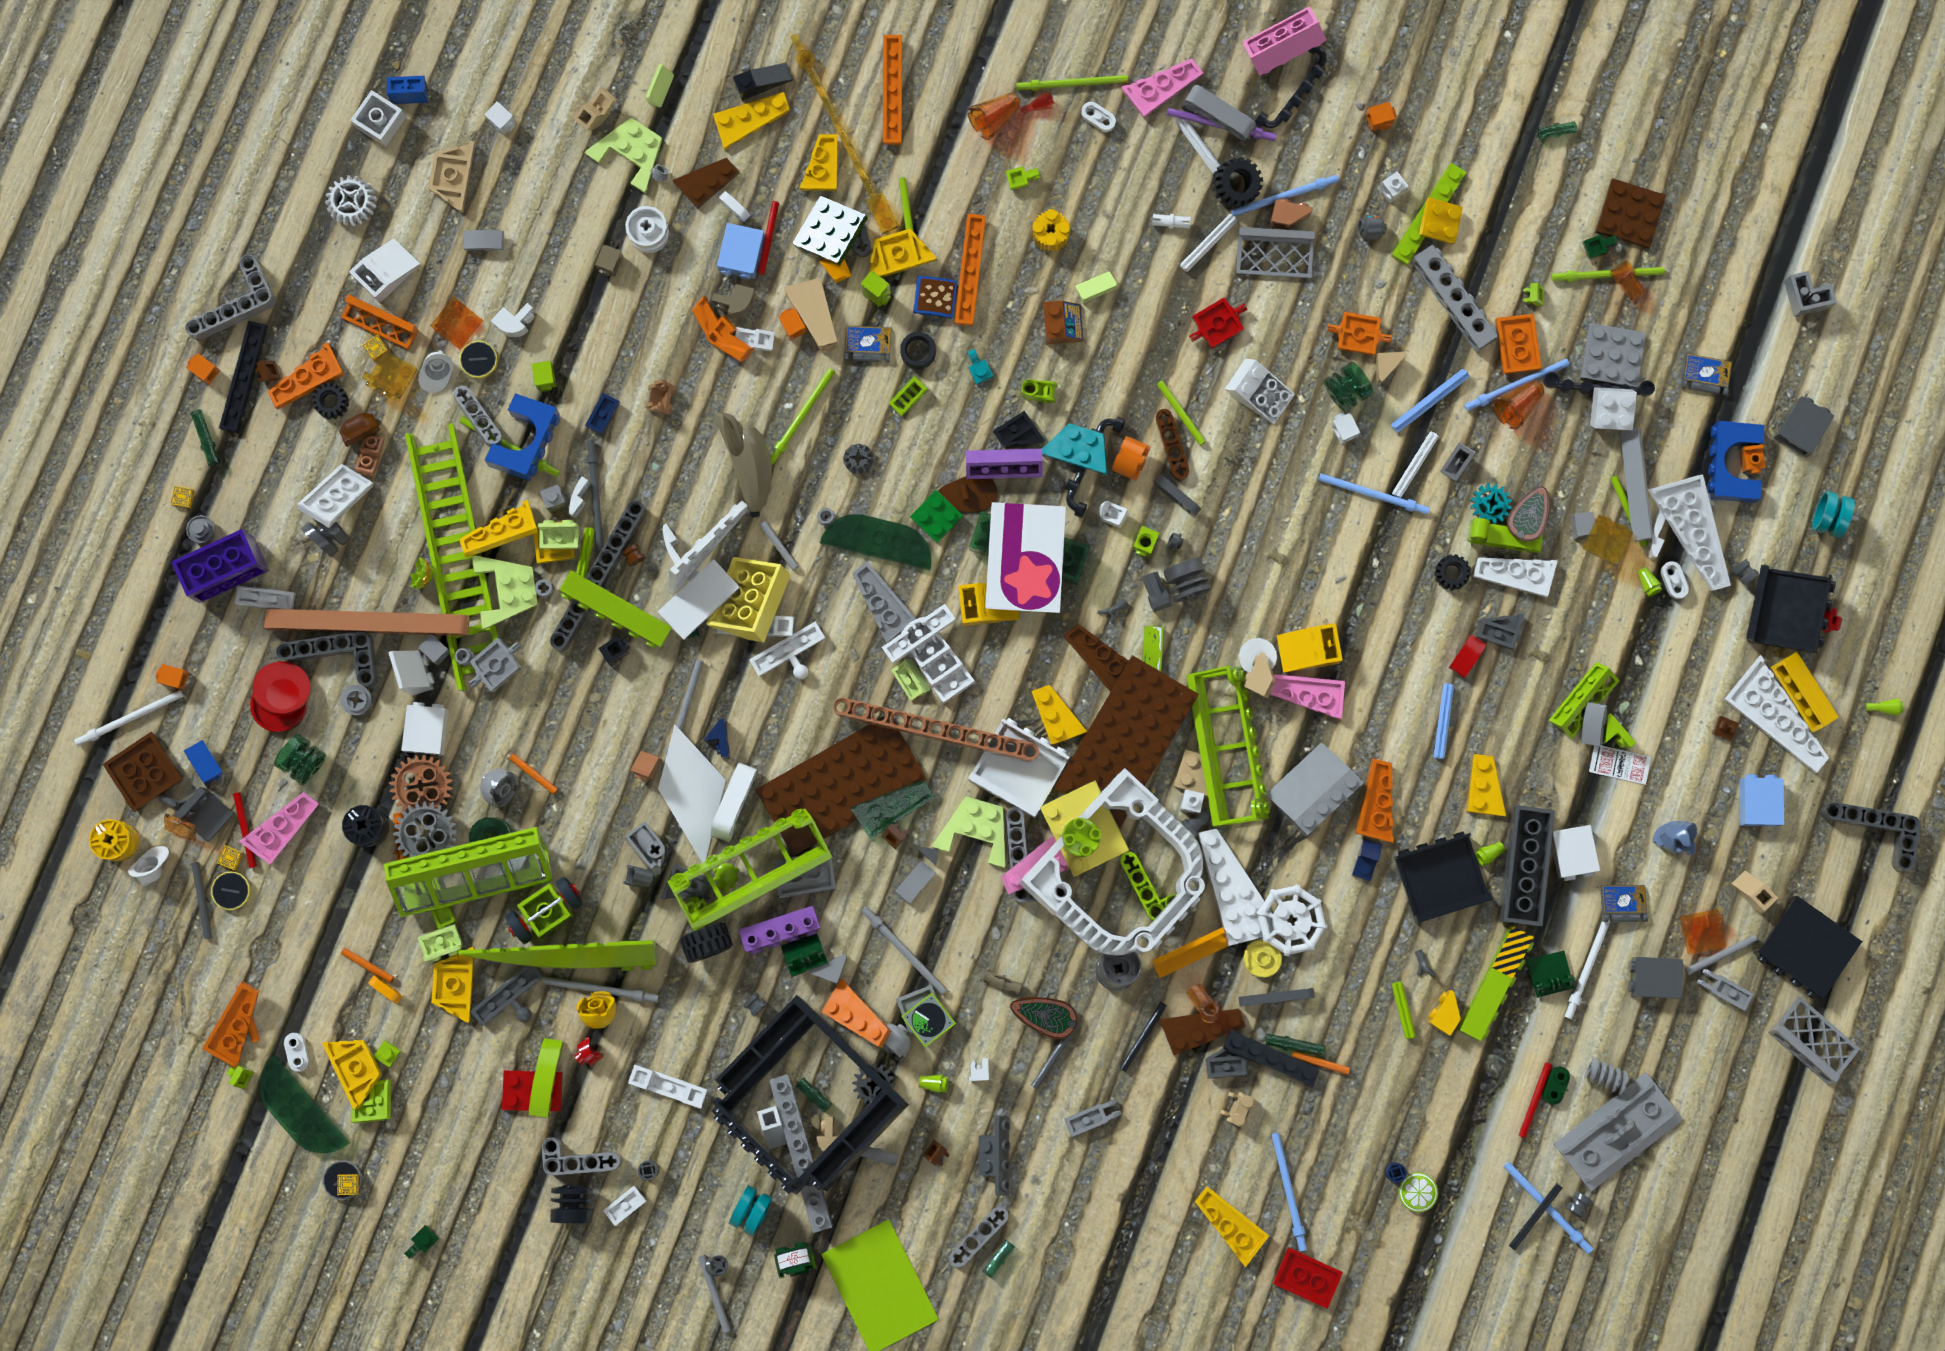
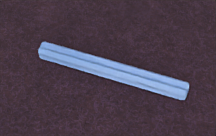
(1430, 400)

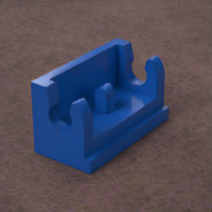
(407, 89)
(203, 762)

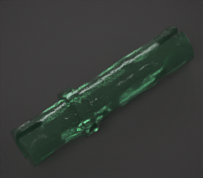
(207, 444)
(1296, 1045)

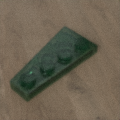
(891, 807)

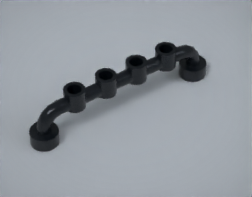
(1296, 99)
(1552, 380)
(1073, 485)

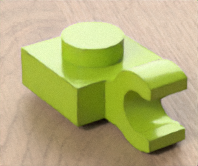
(1019, 177)

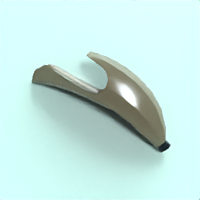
(750, 460)

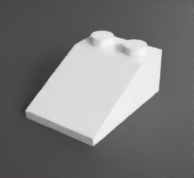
(412, 671)

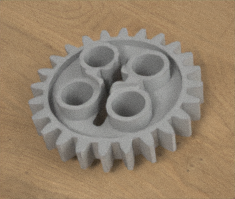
(440, 823)

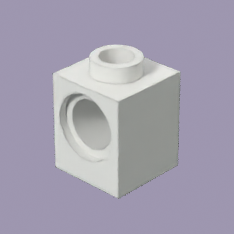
(500, 118)
(1393, 187)
(1345, 427)
(1192, 802)

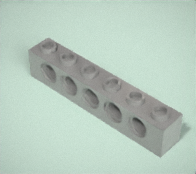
(1443, 293)

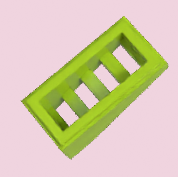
(915, 380)

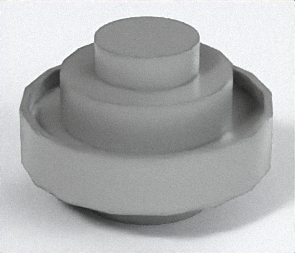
(201, 529)

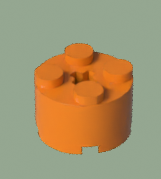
(1131, 458)

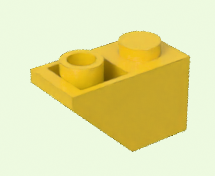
(1446, 1015)

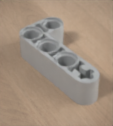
(1218, 112)
(582, 1160)

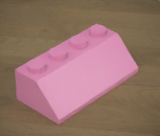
(1284, 41)

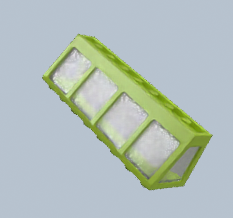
(468, 872)

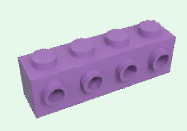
(1004, 463)
(779, 929)

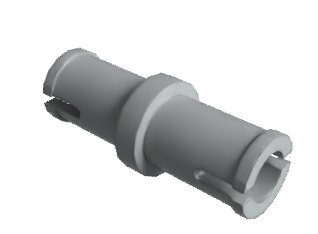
(880, 1155)

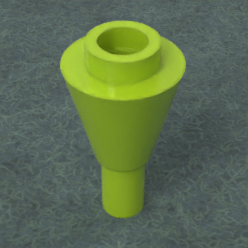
(1891, 707)

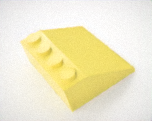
(755, 603)
(1071, 806)

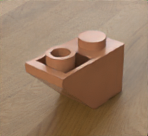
(1287, 214)
(646, 766)

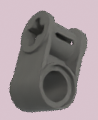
(638, 877)

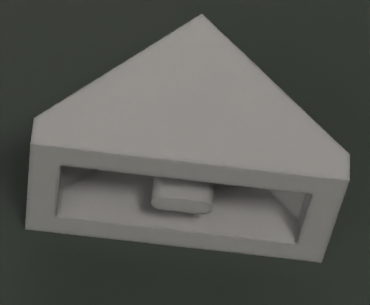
(1457, 461)
(832, 970)

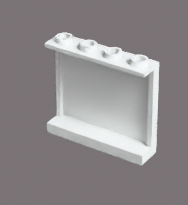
(1017, 781)

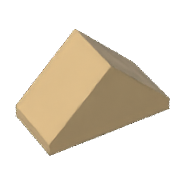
(1386, 364)

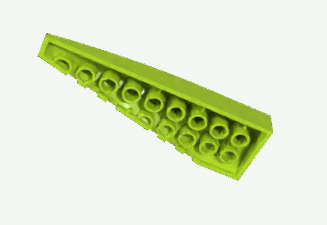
(576, 956)

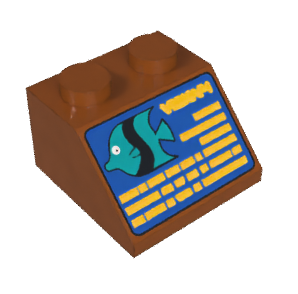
(1062, 322)

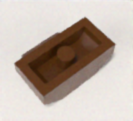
(358, 428)

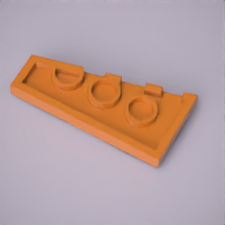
(318, 370)
(1376, 808)
(856, 1015)
(231, 1030)

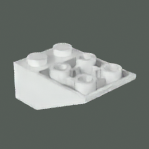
(384, 269)
(1259, 390)

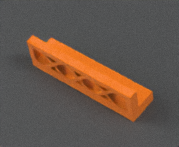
(379, 314)

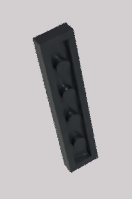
(1270, 1058)

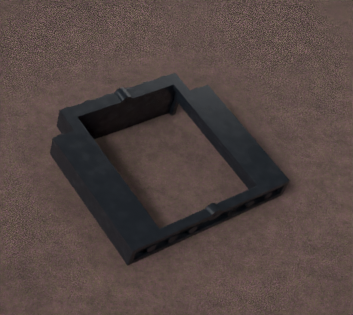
(755, 1064)

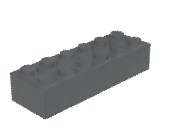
(1527, 866)

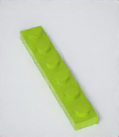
(1443, 191)

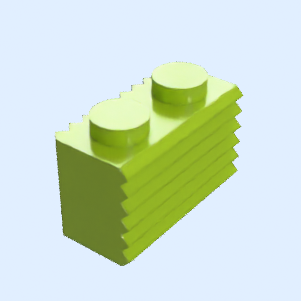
(876, 289)

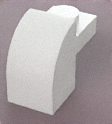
(511, 325)

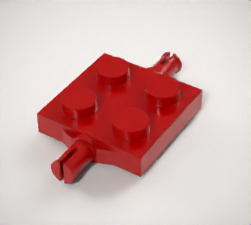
(1218, 323)

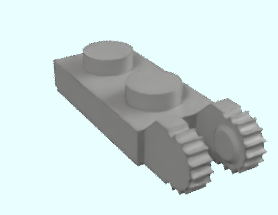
(1727, 990)
(1090, 1118)

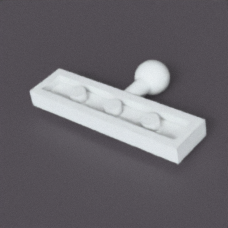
(788, 650)

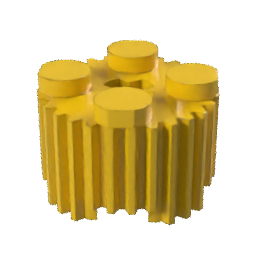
(1053, 221)

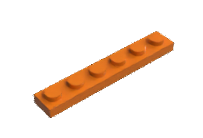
(892, 89)
(970, 270)

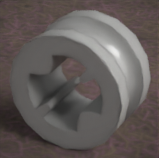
(548, 584)

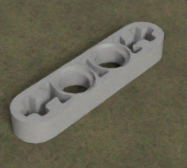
(480, 415)
(976, 1234)

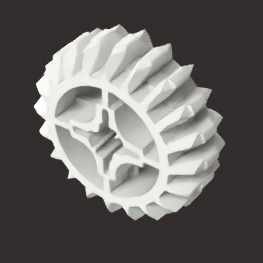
(364, 189)

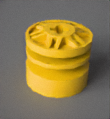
(123, 845)

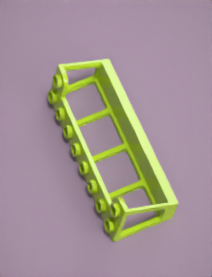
(1209, 750)
(757, 886)

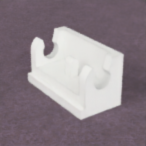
(979, 1074)

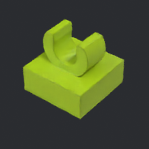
(1536, 294)
(239, 1076)

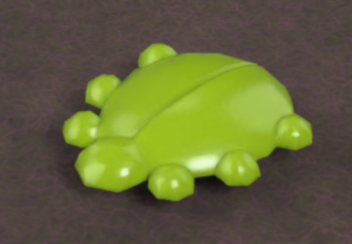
(726, 876)

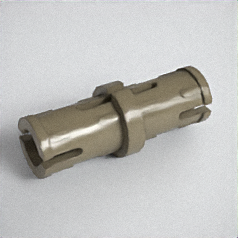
(1002, 982)

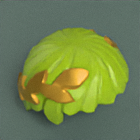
(422, 574)

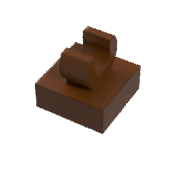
(268, 371)
(1725, 728)
(894, 836)
(935, 1152)

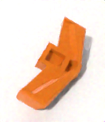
(720, 331)

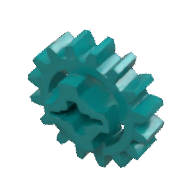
(1498, 505)

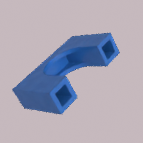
(524, 462)
(1723, 484)

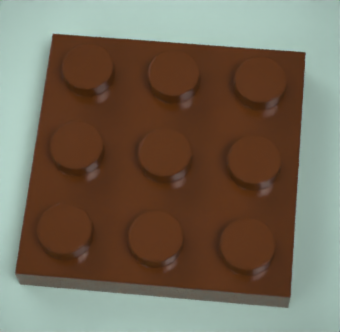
(1630, 213)
(143, 771)

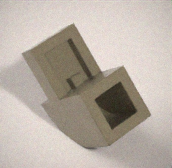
(739, 303)

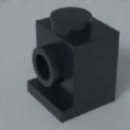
(607, 650)

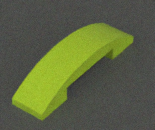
(544, 1078)

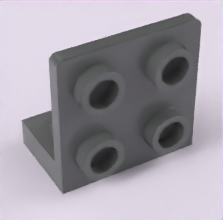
(205, 812)

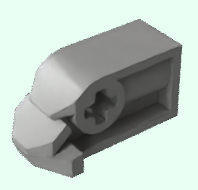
(641, 842)

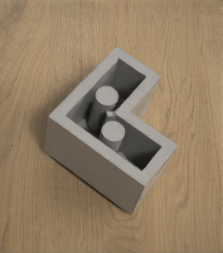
(1805, 298)

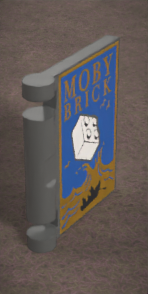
(867, 343)
(1706, 374)
(1623, 903)

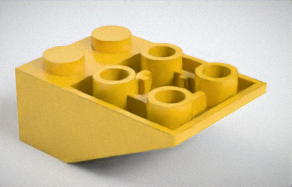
(973, 610)
(1309, 648)

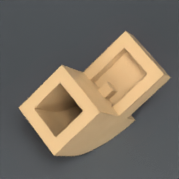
(597, 111)
(828, 1127)

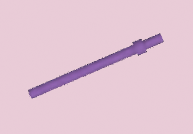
(1257, 133)

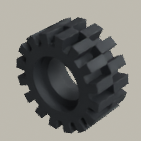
(337, 410)
(1448, 583)

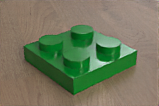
(936, 516)

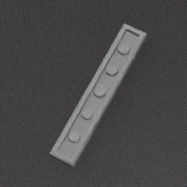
(1636, 485)

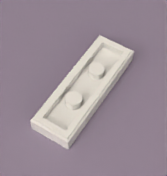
(264, 598)

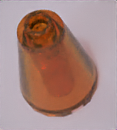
(993, 114)
(1518, 404)

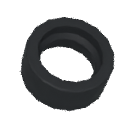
(918, 364)

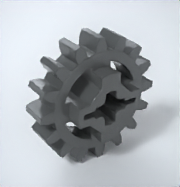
(864, 1083)

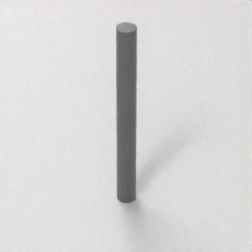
(201, 900)
(1052, 1059)

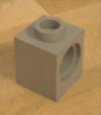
(608, 261)

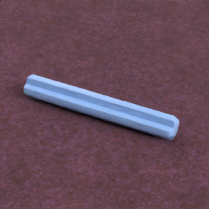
(1443, 722)

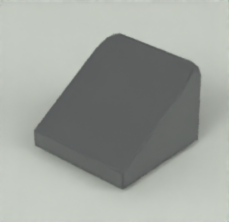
(930, 854)

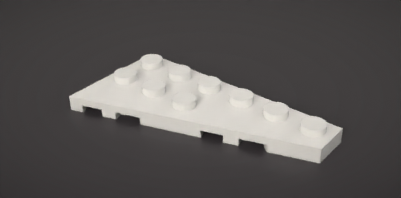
(703, 547)
(1771, 710)
(1232, 889)

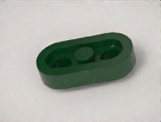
(1556, 1085)

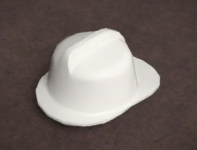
(435, 372)
(149, 865)

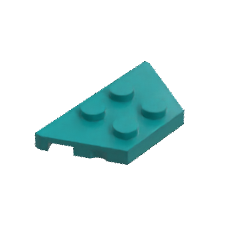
(1079, 448)

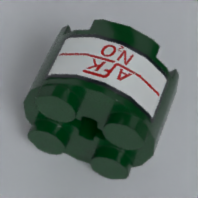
(795, 1260)

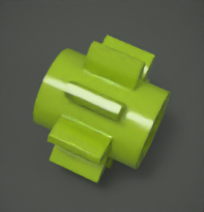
(695, 904)

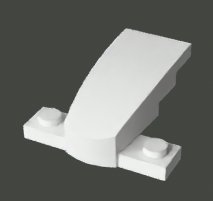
(932, 653)

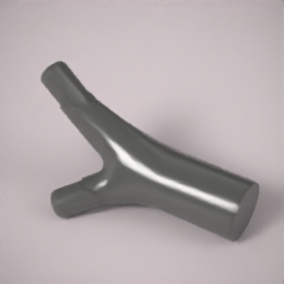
(1114, 609)
(174, 804)
(1423, 964)

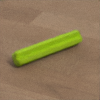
(585, 552)
(1403, 1010)

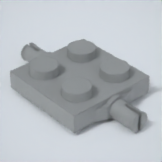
(495, 664)

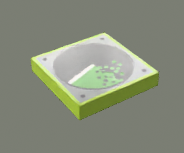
(928, 1020)

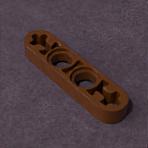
(1174, 444)

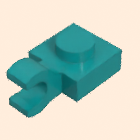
(979, 369)

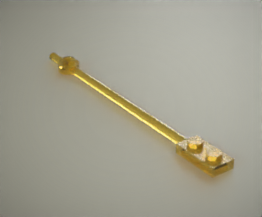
(876, 203)

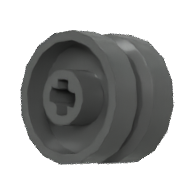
(323, 536)

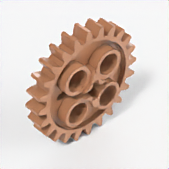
(419, 768)

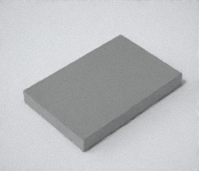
(814, 880)

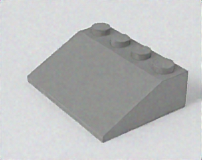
(1314, 789)

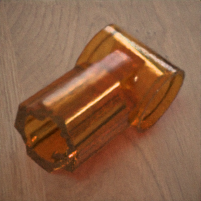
(1625, 276)
(1203, 1002)

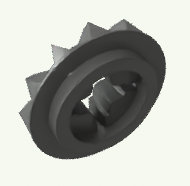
(864, 464)

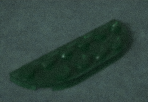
(879, 540)
(298, 1111)

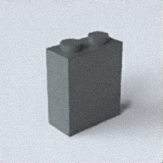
(1804, 426)
(1656, 977)

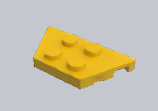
(899, 253)
(454, 985)
(354, 1068)

